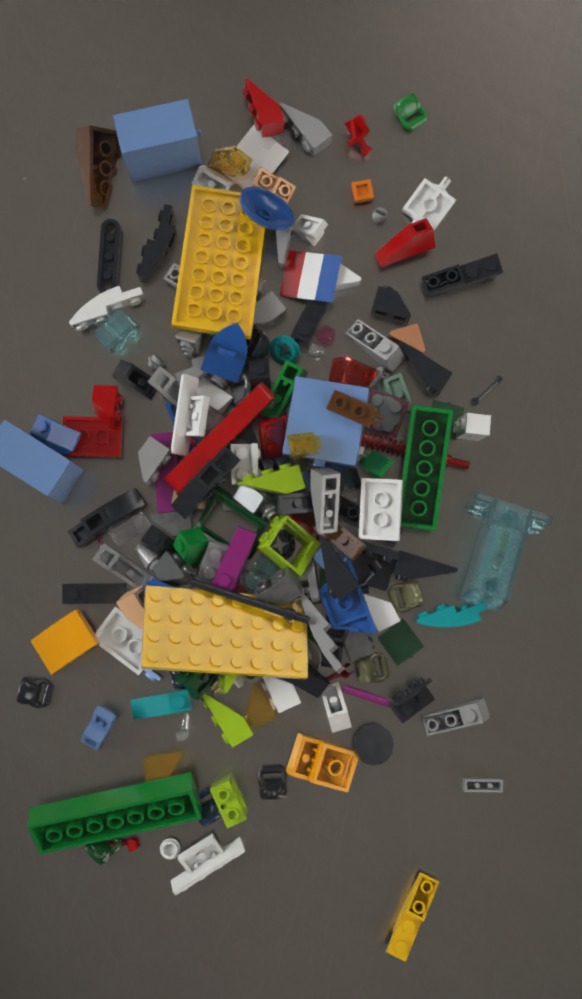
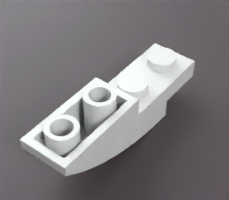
(98, 308)

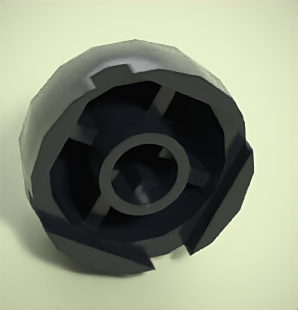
(258, 345)

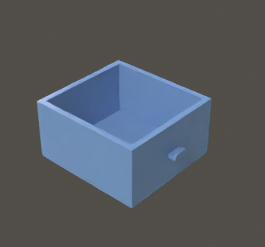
(158, 140)
(308, 413)
(37, 463)

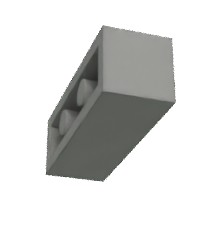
(483, 784)

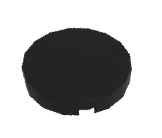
(373, 744)

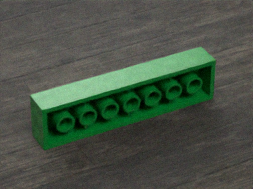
(114, 813)

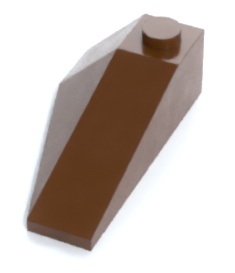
(97, 158)

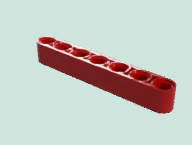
(220, 437)

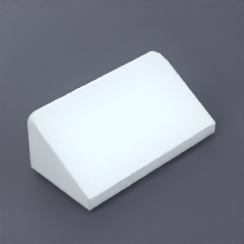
(209, 178)
(218, 398)

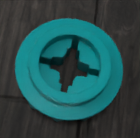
(277, 346)

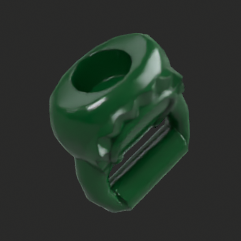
(102, 850)

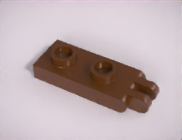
(353, 409)

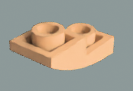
(274, 184)

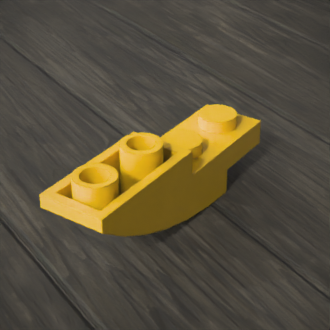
(411, 916)

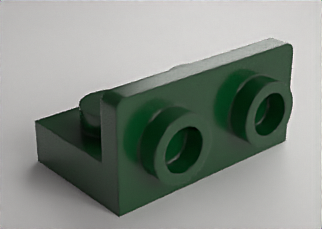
(196, 682)

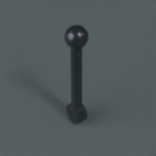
(499, 379)

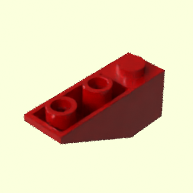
(265, 110)
(411, 240)

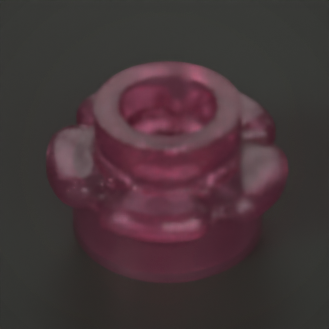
(326, 339)

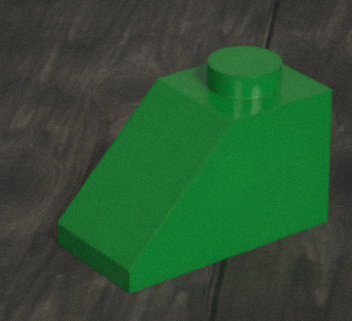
(375, 464)
(191, 545)

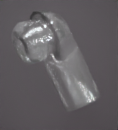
(282, 139)

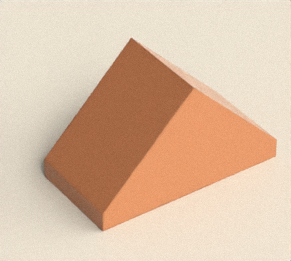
(409, 335)

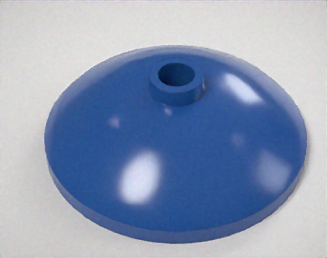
(266, 208)

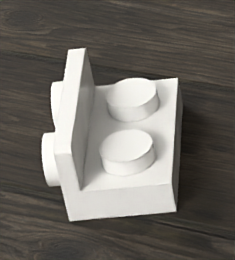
(249, 456)

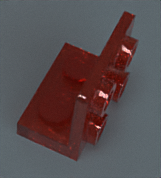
(351, 372)

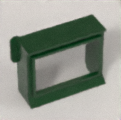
(226, 498)

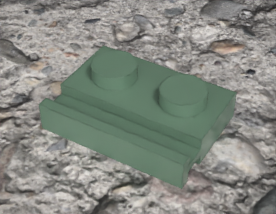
(397, 387)

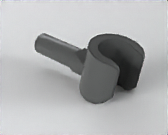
(379, 376)

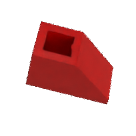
(106, 403)

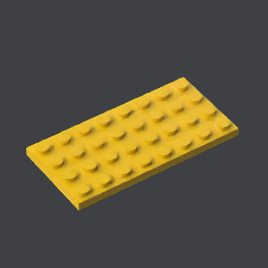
(218, 264)
(220, 636)

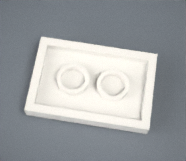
(380, 509)
(121, 639)

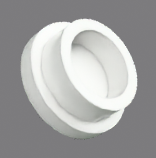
(170, 848)

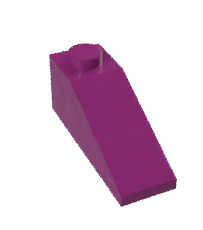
(235, 559)

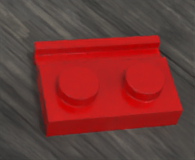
(272, 436)

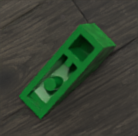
(283, 389)

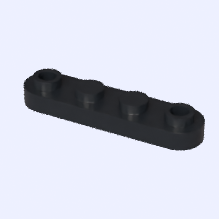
(109, 255)

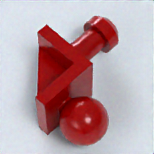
(358, 130)

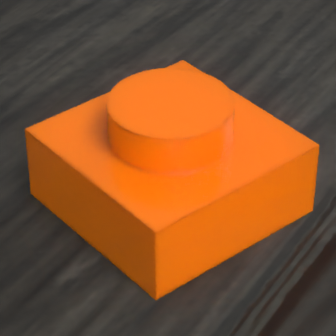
(362, 191)

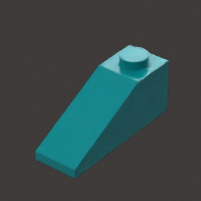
(161, 704)

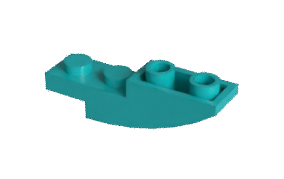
(448, 616)

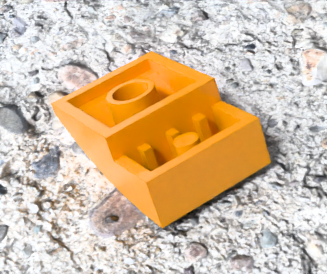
(65, 641)
(322, 762)

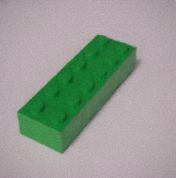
(424, 465)

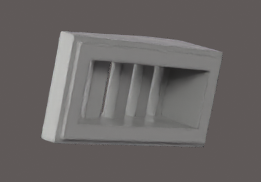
(283, 243)

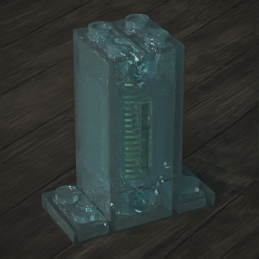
(498, 548)

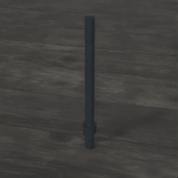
(288, 614)

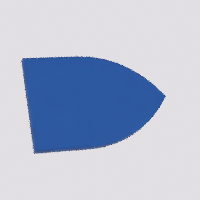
(226, 353)

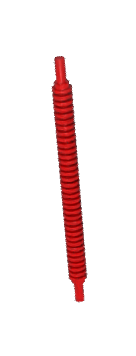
(399, 448)

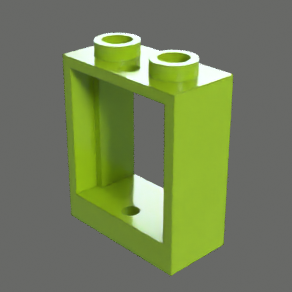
(304, 555)
(227, 793)

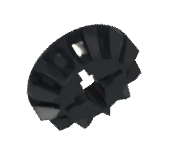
(289, 548)

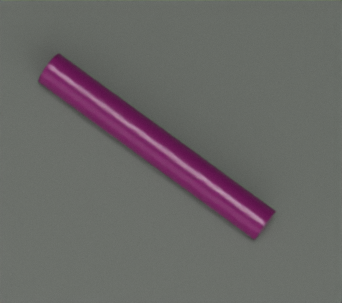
(366, 695)

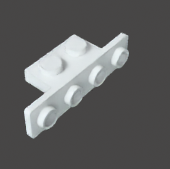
(190, 415)
(203, 860)

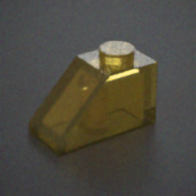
(230, 161)
(303, 444)
(259, 708)
(161, 764)

